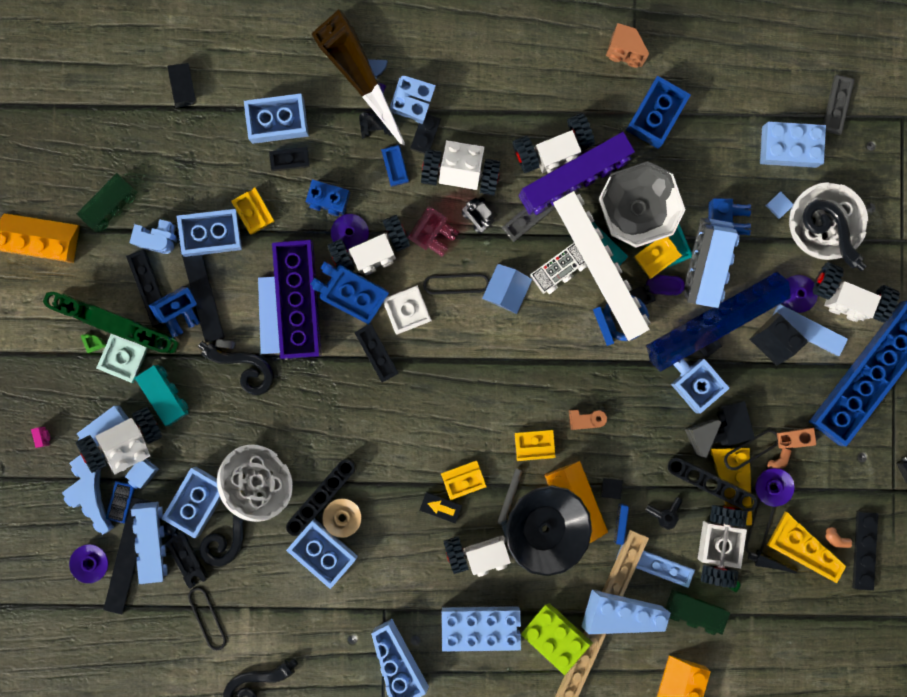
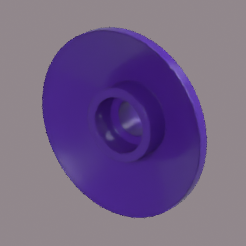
(350, 221)
(807, 301)
(783, 491)
(82, 570)

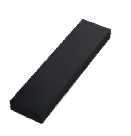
(145, 281)

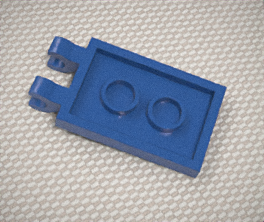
(350, 292)

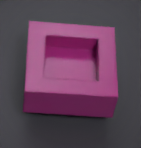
(41, 437)

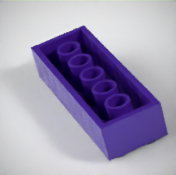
(576, 173)
(296, 299)

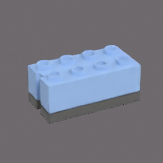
(710, 262)
(481, 628)

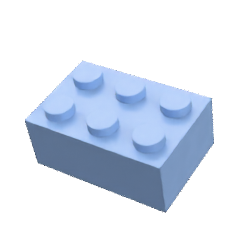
(276, 118)
(792, 144)
(209, 232)
(193, 503)
(322, 553)

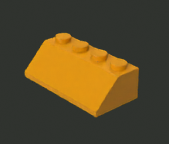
(38, 237)
(574, 479)
(683, 679)

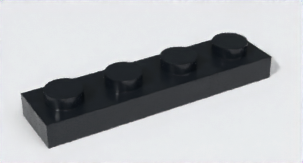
(865, 550)

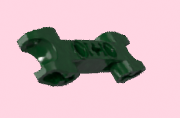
(111, 322)

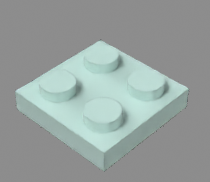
(122, 358)

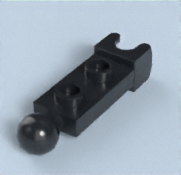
(184, 556)

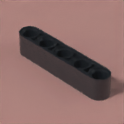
(721, 486)
(314, 503)

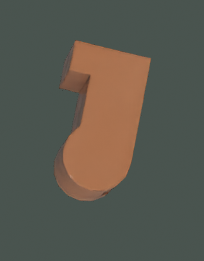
(584, 421)
(796, 438)

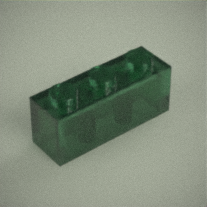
(107, 203)
(697, 612)

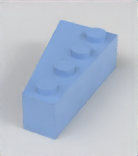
(149, 542)
(618, 614)
(397, 663)

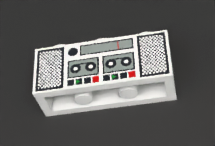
(558, 269)

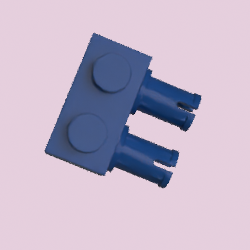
(327, 197)
(725, 210)
(172, 305)

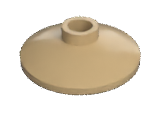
(332, 522)

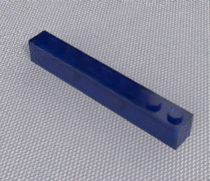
(718, 321)

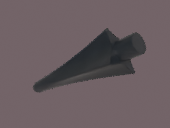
(764, 560)

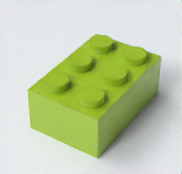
(556, 638)

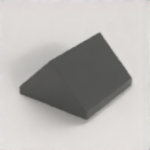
(702, 436)

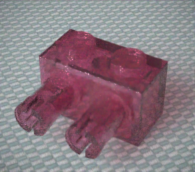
(428, 227)

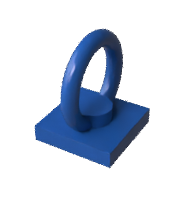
(607, 325)

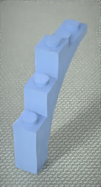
(87, 489)

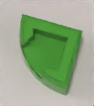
(92, 343)

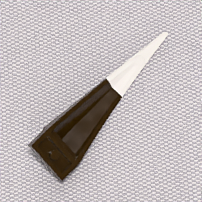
(344, 49)

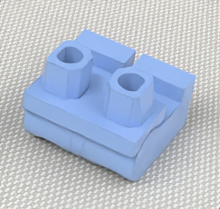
(412, 98)
(159, 240)

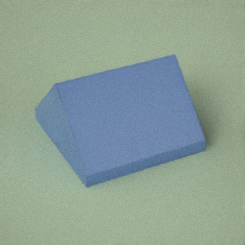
(507, 288)

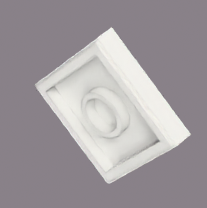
(407, 310)

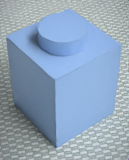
(141, 474)

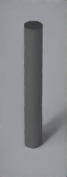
(510, 495)

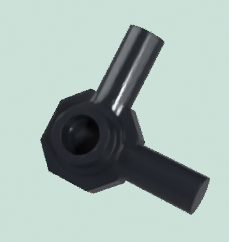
(666, 518)

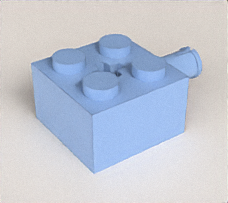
(687, 385)

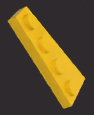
(737, 477)
(797, 543)

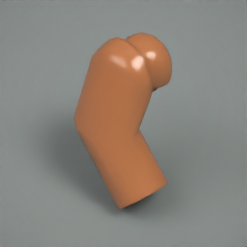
(783, 460)
(835, 540)

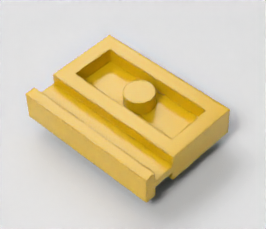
(252, 211)
(657, 256)
(535, 445)
(463, 480)

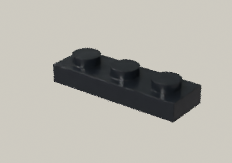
(376, 353)

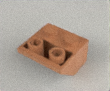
(627, 46)

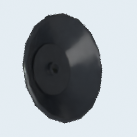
(566, 532)

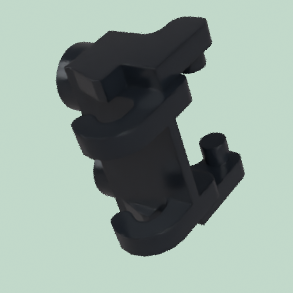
(371, 123)
(479, 214)

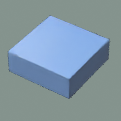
(779, 205)

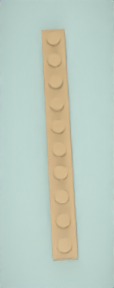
(617, 585)

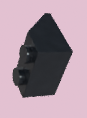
(778, 339)

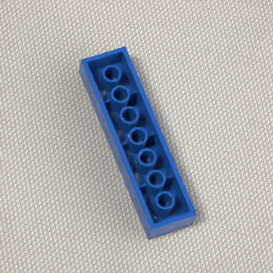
(865, 381)

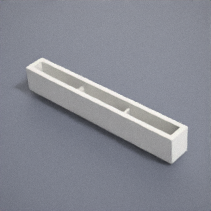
(601, 266)

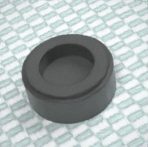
(225, 344)

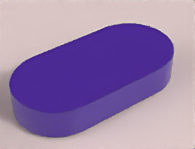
(666, 285)

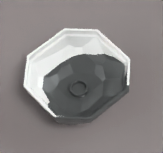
(641, 204)

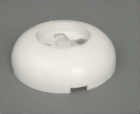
(847, 201)
(256, 464)

